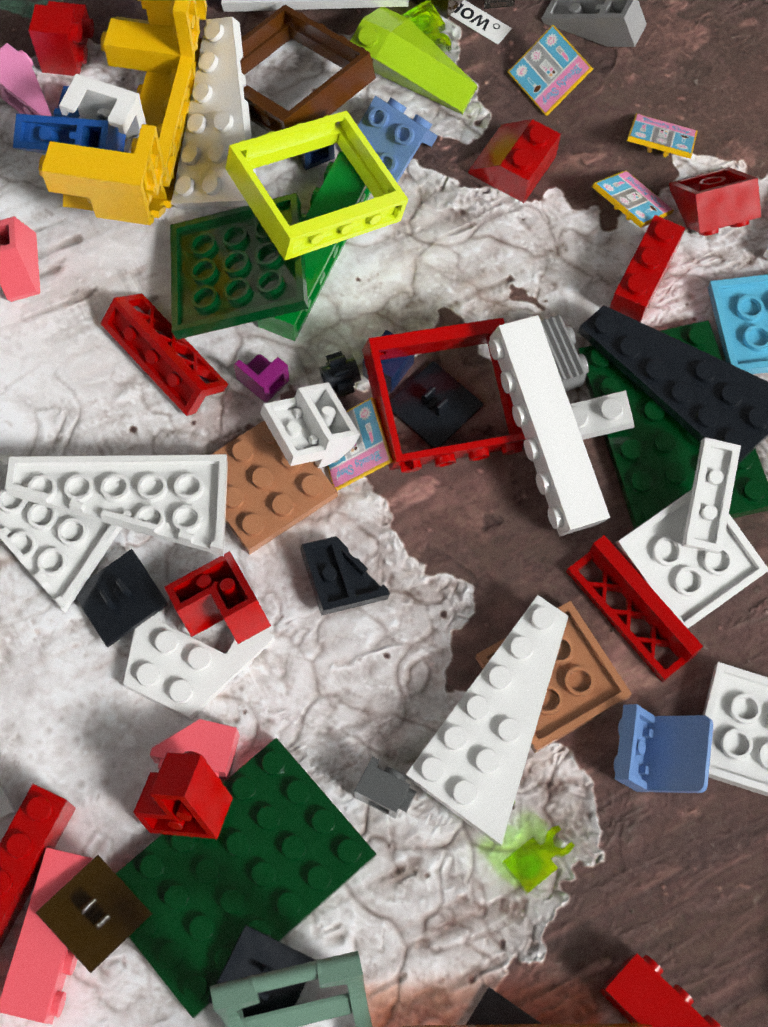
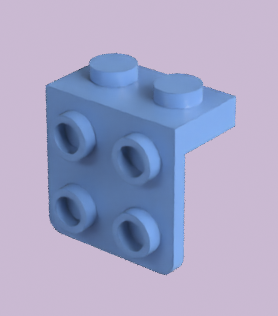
(395, 134)
(663, 751)

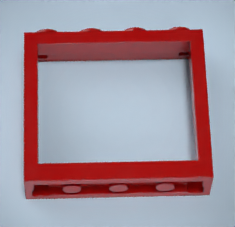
(431, 341)

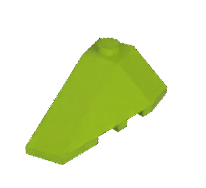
(413, 59)

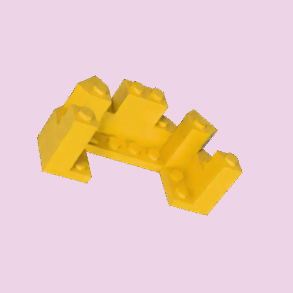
(138, 183)

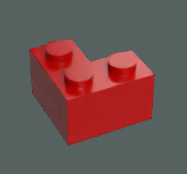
(61, 36)
(217, 594)
(184, 798)

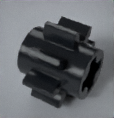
(340, 373)

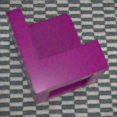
(262, 376)

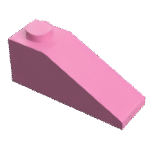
(19, 83)

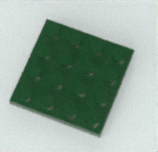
(232, 272)

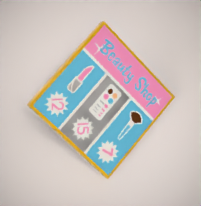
(550, 70)
(662, 136)
(632, 198)
(368, 453)

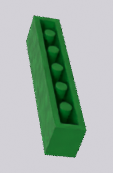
(339, 190)

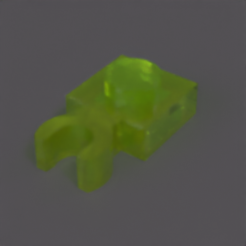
(429, 22)
(533, 862)

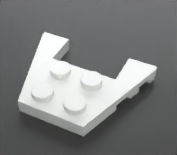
(180, 669)

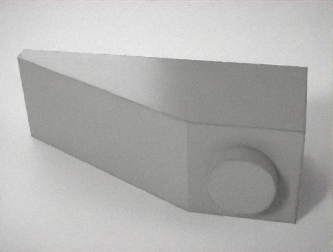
(601, 21)

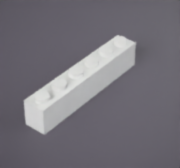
(548, 426)

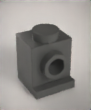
(384, 789)

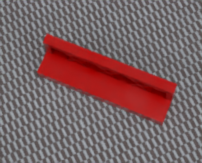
(159, 353)
(643, 599)

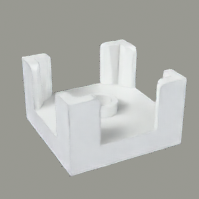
(105, 102)

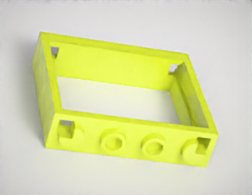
(307, 236)

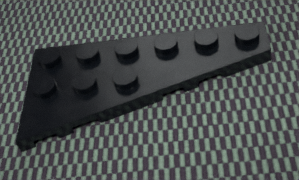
(689, 384)

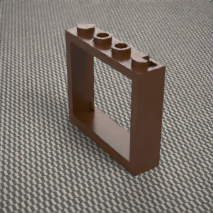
(277, 30)

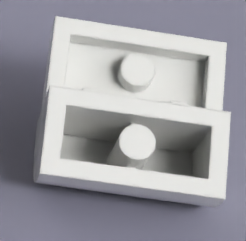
(311, 426)

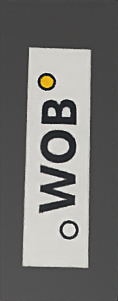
(481, 22)

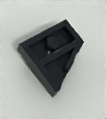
(338, 577)

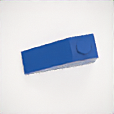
(36, 131)

